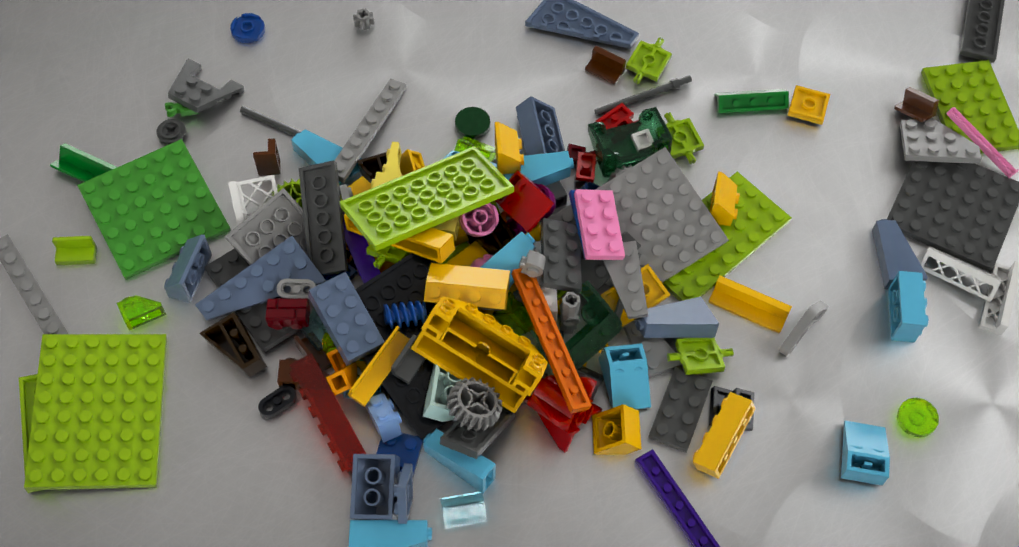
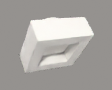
(642, 140)

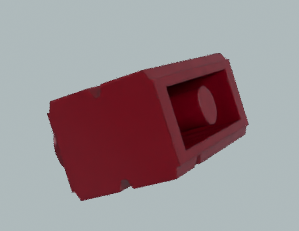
(288, 313)

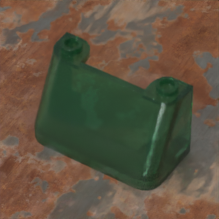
(616, 148)

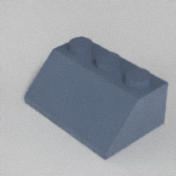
(188, 269)
(374, 486)

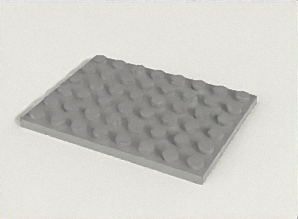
(661, 214)

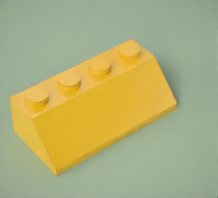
(473, 285)

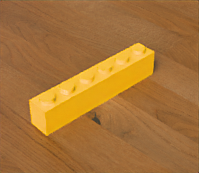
(428, 244)

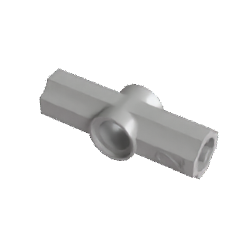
(569, 312)

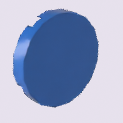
(247, 28)

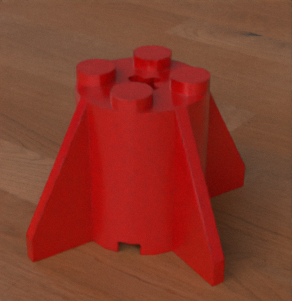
(554, 412)

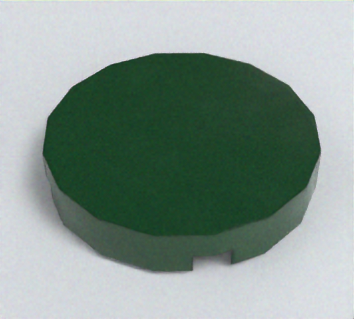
(472, 122)

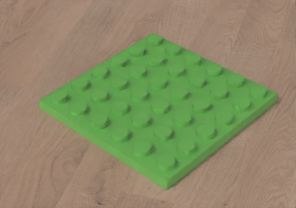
(153, 208)

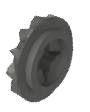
(171, 125)

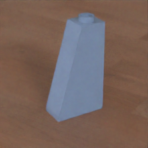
(894, 251)
(679, 320)

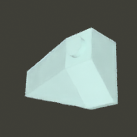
(437, 393)

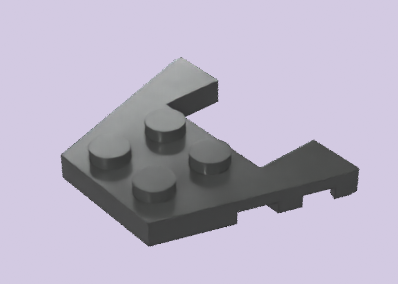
(196, 93)

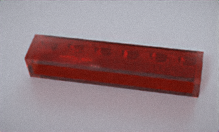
(328, 410)

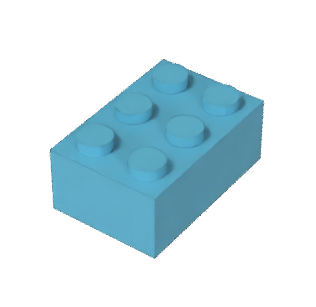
(907, 306)

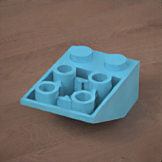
(626, 375)
(865, 453)

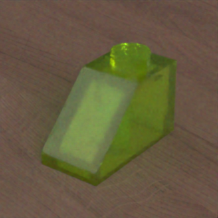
(139, 311)

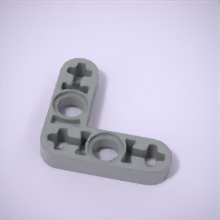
(811, 316)

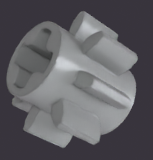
(363, 19)

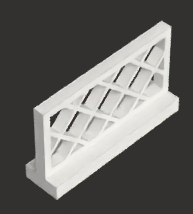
(238, 197)

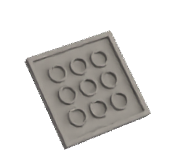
(269, 227)

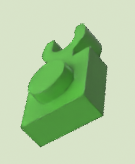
(173, 109)

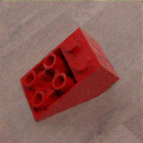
(527, 202)

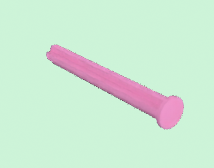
(982, 142)

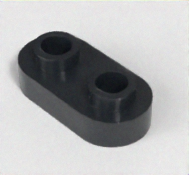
(276, 401)

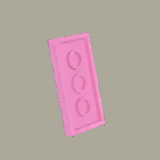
(599, 225)

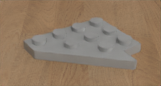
(936, 143)

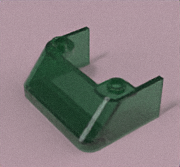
(600, 328)

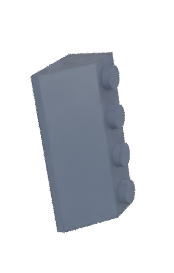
(539, 127)

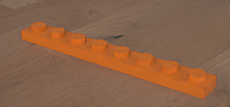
(552, 342)

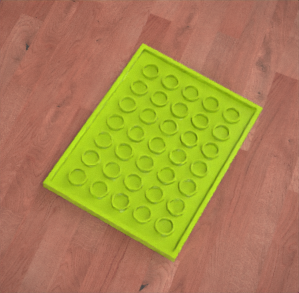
(97, 412)

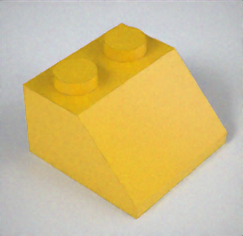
(507, 149)
(724, 200)
(616, 431)

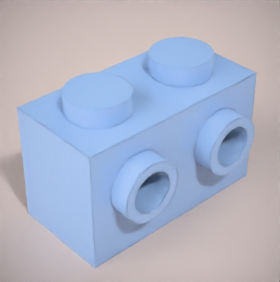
(383, 417)

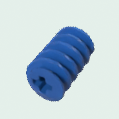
(405, 313)

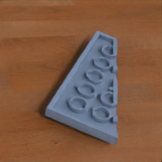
(580, 21)
(260, 281)

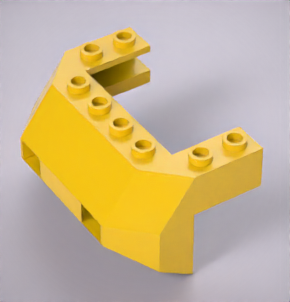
(479, 347)

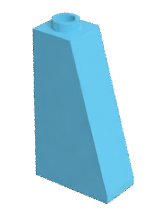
(317, 150)
(546, 167)
(511, 254)
(476, 472)
(389, 533)

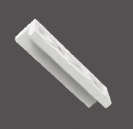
(964, 267)
(1005, 304)

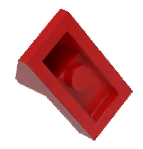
(585, 167)

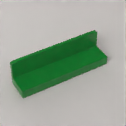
(752, 100)
(80, 164)

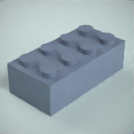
(346, 318)

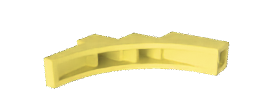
(391, 171)

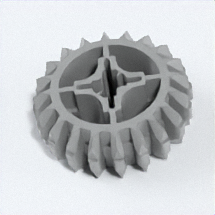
(474, 404)

